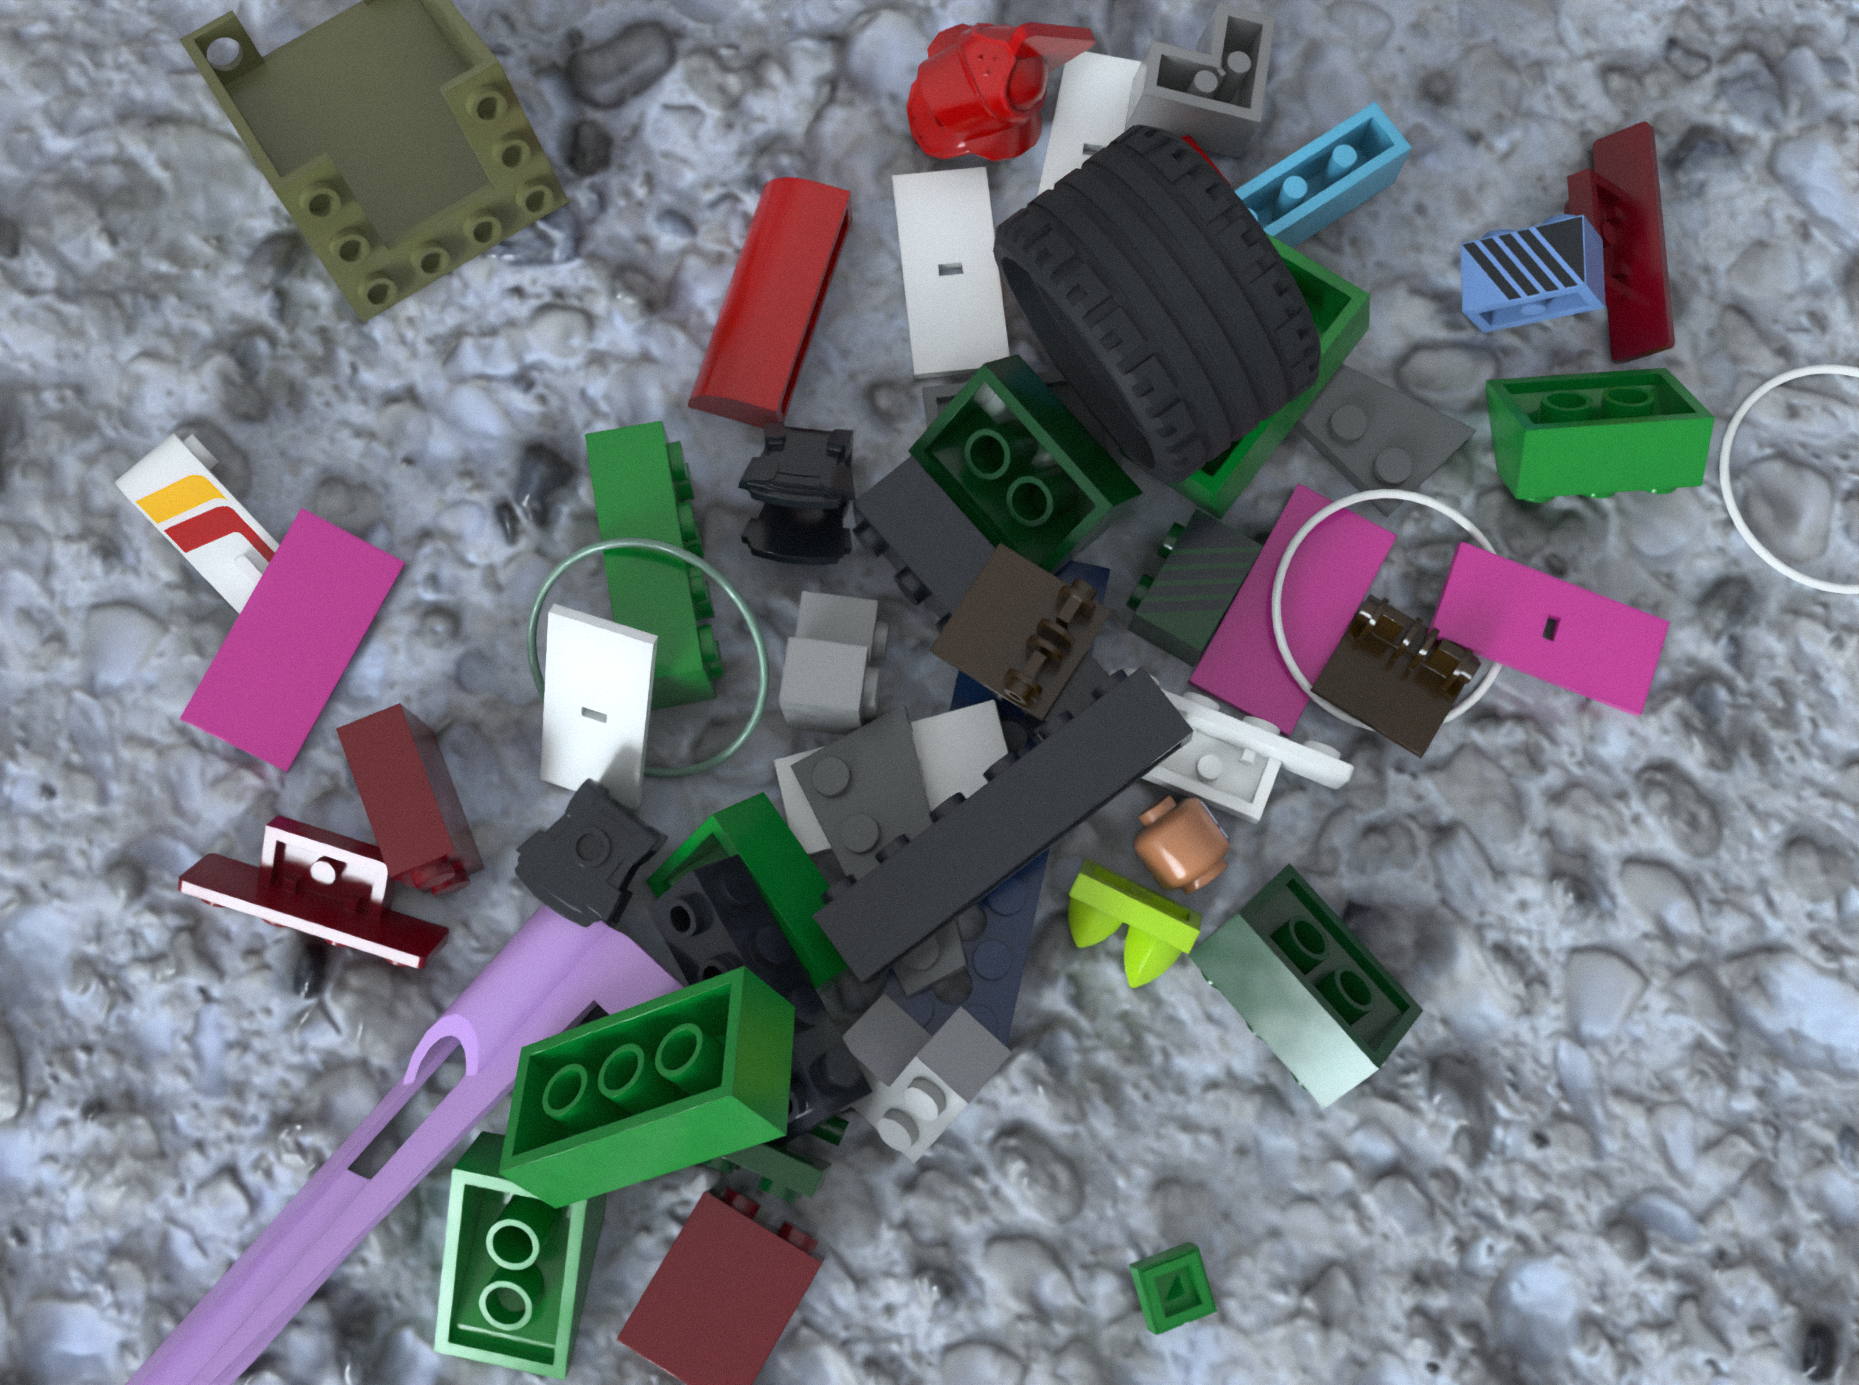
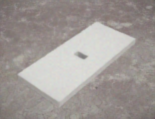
(1087, 112)
(949, 225)
(596, 703)
(953, 757)

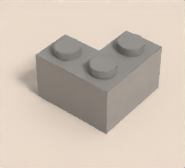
(1208, 91)
(830, 664)
(919, 1078)

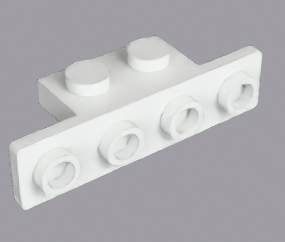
(1237, 761)

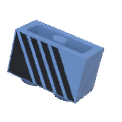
(1533, 273)

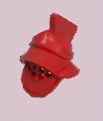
(988, 87)

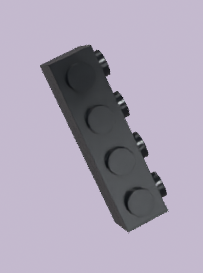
(720, 923)

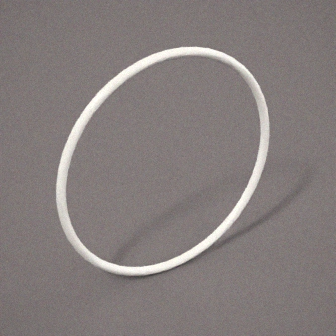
(1727, 489)
(1298, 538)

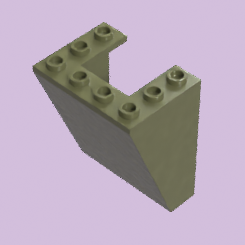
(386, 142)

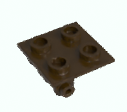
(1021, 631)
(1395, 675)

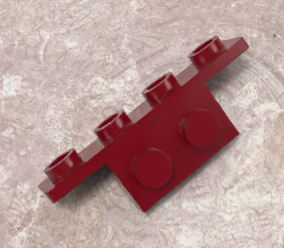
(1626, 211)
(319, 887)

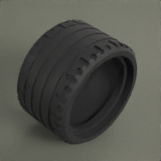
(1160, 301)

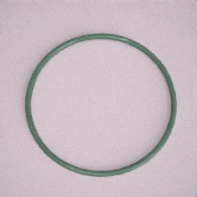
(715, 575)

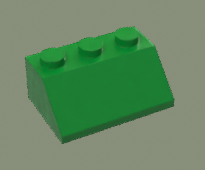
(1597, 434)
(780, 871)

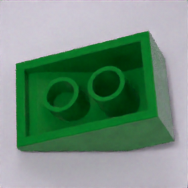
(513, 1268)

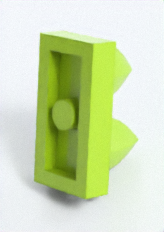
(1157, 928)

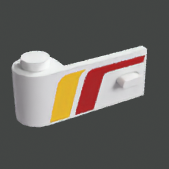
(200, 516)

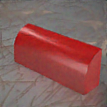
(773, 302)

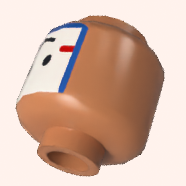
(1181, 844)

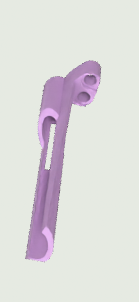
(528, 992)

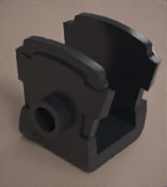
(805, 495)
(588, 857)

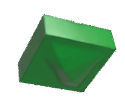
(1172, 1288)

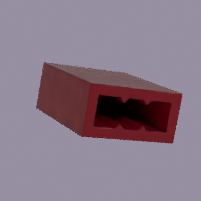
(411, 801)
(722, 1293)

